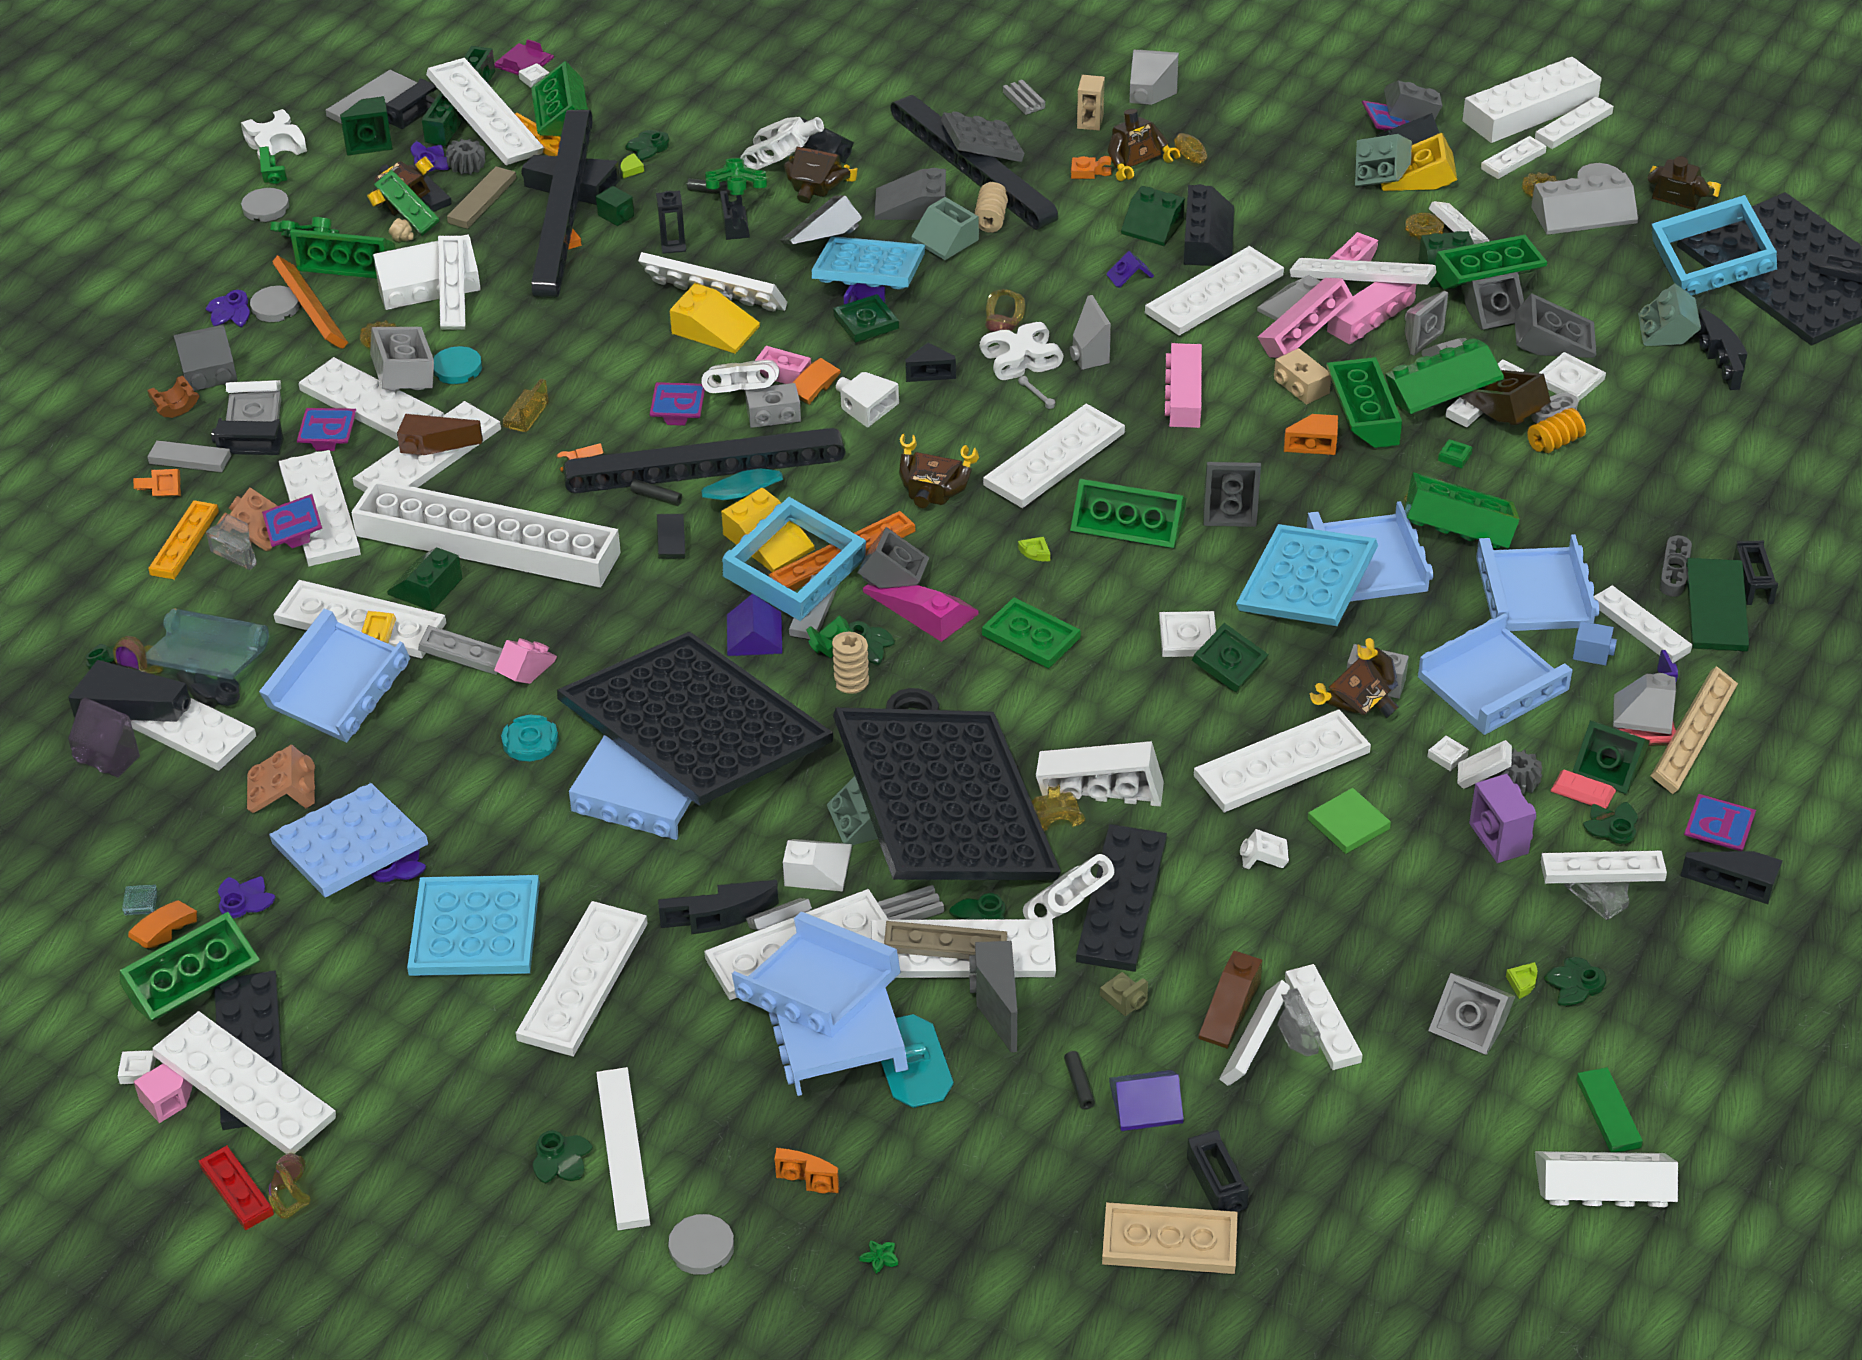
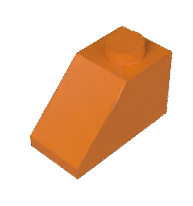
(1313, 435)

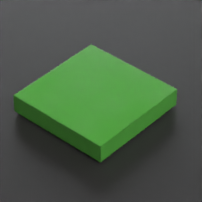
(1349, 820)

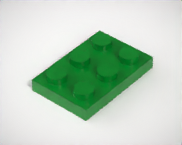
(1031, 632)

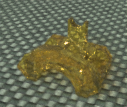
(1057, 807)

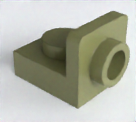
(1125, 993)

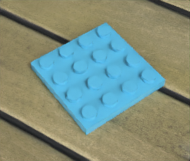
(868, 262)
(1307, 574)
(474, 925)

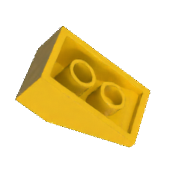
(1430, 167)
(711, 319)
(782, 548)

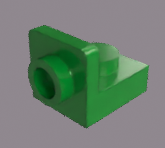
(269, 170)
(822, 640)

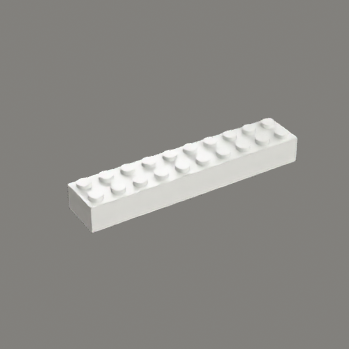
(487, 532)

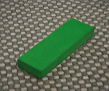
(407, 202)
(1609, 1110)

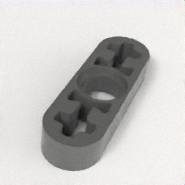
(1675, 573)

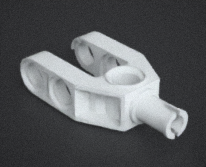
(790, 134)

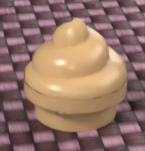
(401, 230)

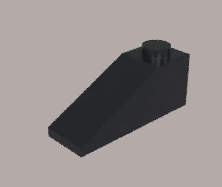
(1737, 872)

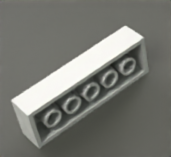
(1530, 99)

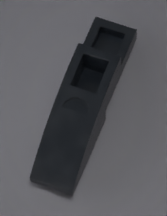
(1723, 345)
(720, 910)

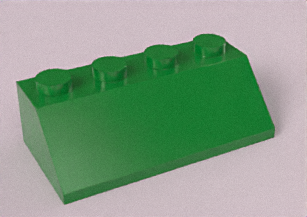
(555, 95)
(337, 253)
(1487, 260)
(1443, 376)
(1366, 401)
(1460, 511)
(1128, 513)
(187, 967)

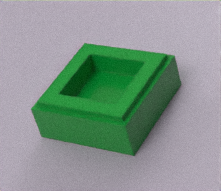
(1455, 453)

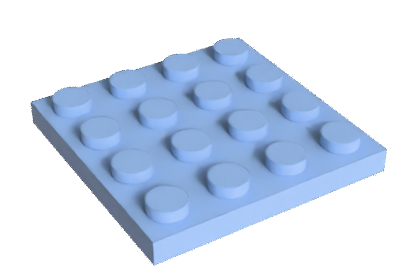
(348, 839)

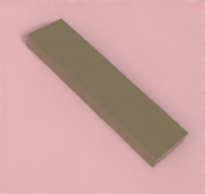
(481, 197)
(937, 939)

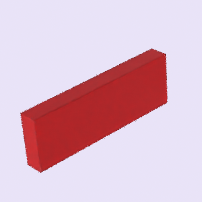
(236, 1187)

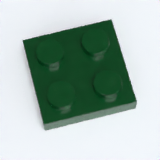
(866, 318)
(1230, 657)

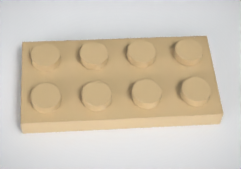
(1170, 1238)

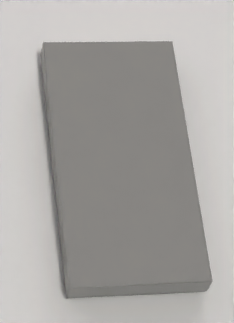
(387, 85)

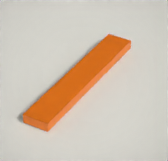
(310, 302)
(800, 572)

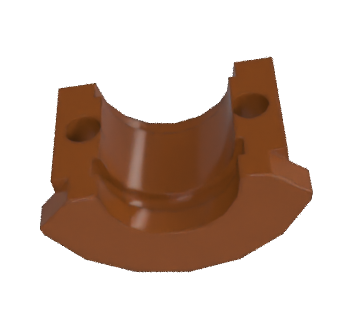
(175, 400)

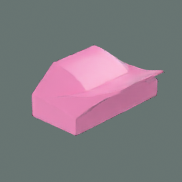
(1357, 249)
(789, 364)

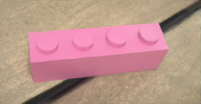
(1371, 309)
(1305, 317)
(1184, 385)

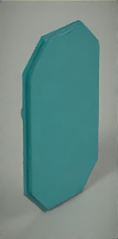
(741, 484)
(927, 1073)

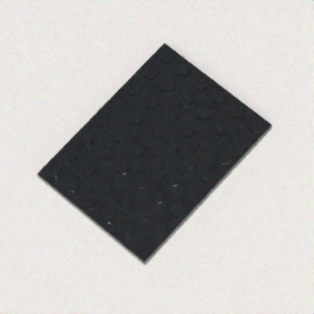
(1795, 293)
(695, 717)
(945, 795)

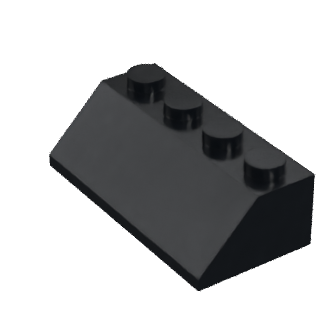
(1208, 227)

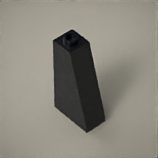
(596, 178)
(132, 693)

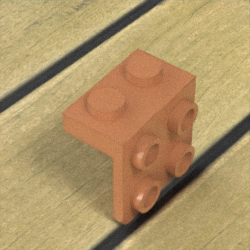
(250, 510)
(281, 774)

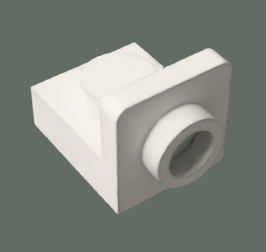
(1265, 848)

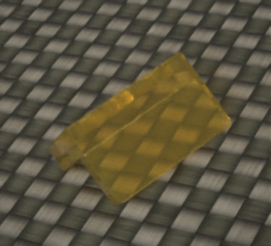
(527, 408)

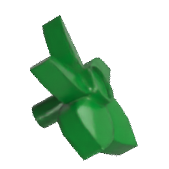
(880, 1255)

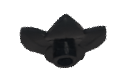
(223, 690)

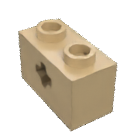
(1090, 102)
(1302, 376)

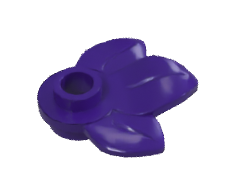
(434, 154)
(228, 307)
(404, 868)
(243, 897)

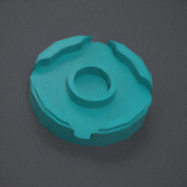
(457, 365)
(530, 738)

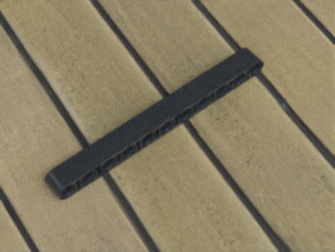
(980, 168)
(562, 204)
(703, 460)

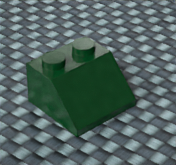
(366, 127)
(1153, 215)
(1438, 242)
(428, 579)
(1610, 756)

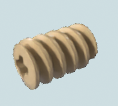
(991, 206)
(850, 662)

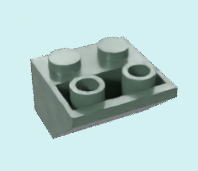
(1382, 159)
(946, 228)
(1669, 318)
(851, 815)

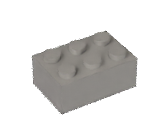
(402, 358)

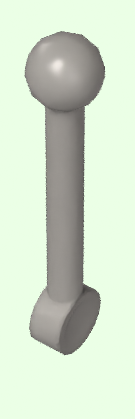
(1049, 403)

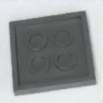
(982, 136)

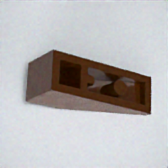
(436, 434)
(1231, 999)

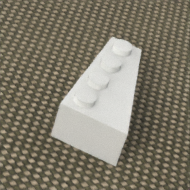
(1104, 772)

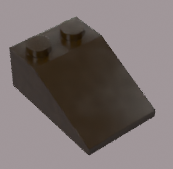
(1511, 397)

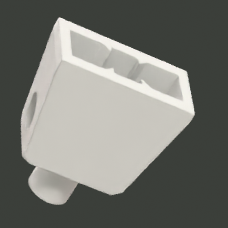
(867, 397)

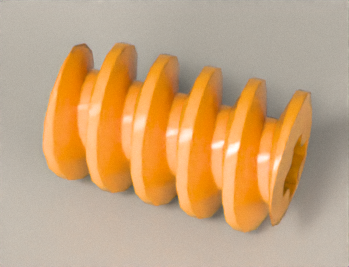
(1556, 431)

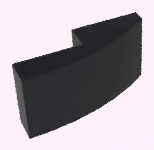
(670, 536)

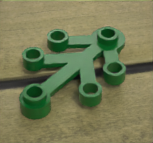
(736, 175)
(318, 224)

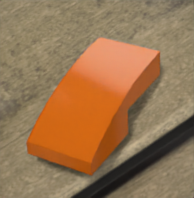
(814, 379)
(158, 925)
(818, 1173)

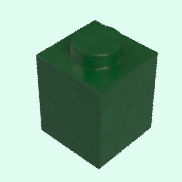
(615, 206)

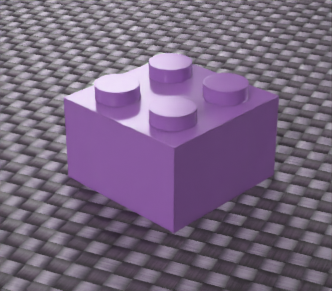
(1502, 818)

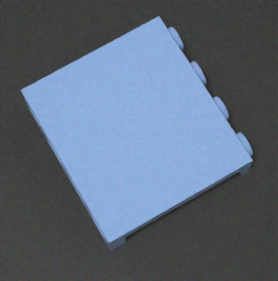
(1398, 561)
(1537, 586)
(1491, 675)
(334, 677)
(627, 792)
(820, 975)
(864, 1040)

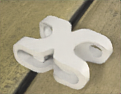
(276, 134)
(1021, 351)
(740, 376)
(1070, 889)

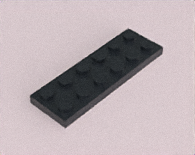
(1122, 905)
(251, 1013)

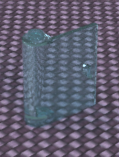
(208, 644)

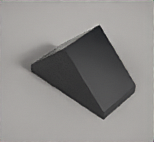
(930, 364)

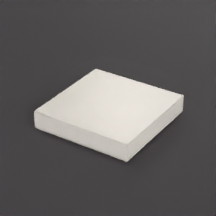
(1572, 376)
(1185, 632)

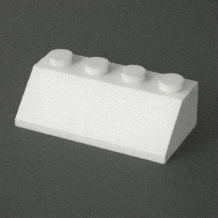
(412, 273)
(1607, 1177)

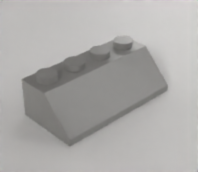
(1585, 203)

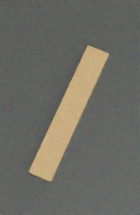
(1694, 730)

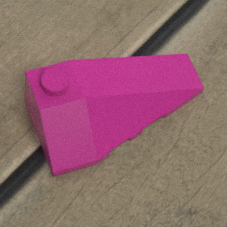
(926, 608)

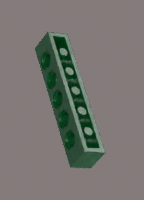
(442, 117)

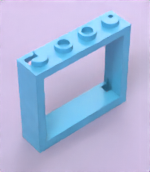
(1705, 220)
(773, 592)

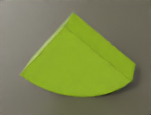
(631, 166)
(1034, 549)
(1522, 979)

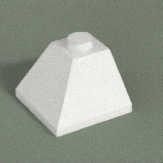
(816, 864)

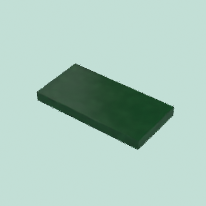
(1717, 604)

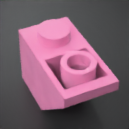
(524, 660)
(163, 1092)

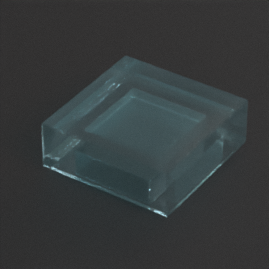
(139, 899)

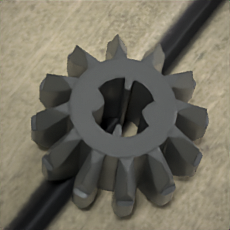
(465, 156)
(1524, 771)

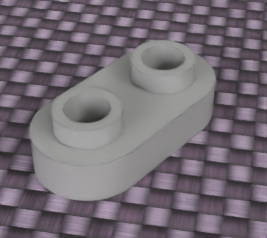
(1558, 403)

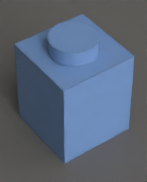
(1594, 643)

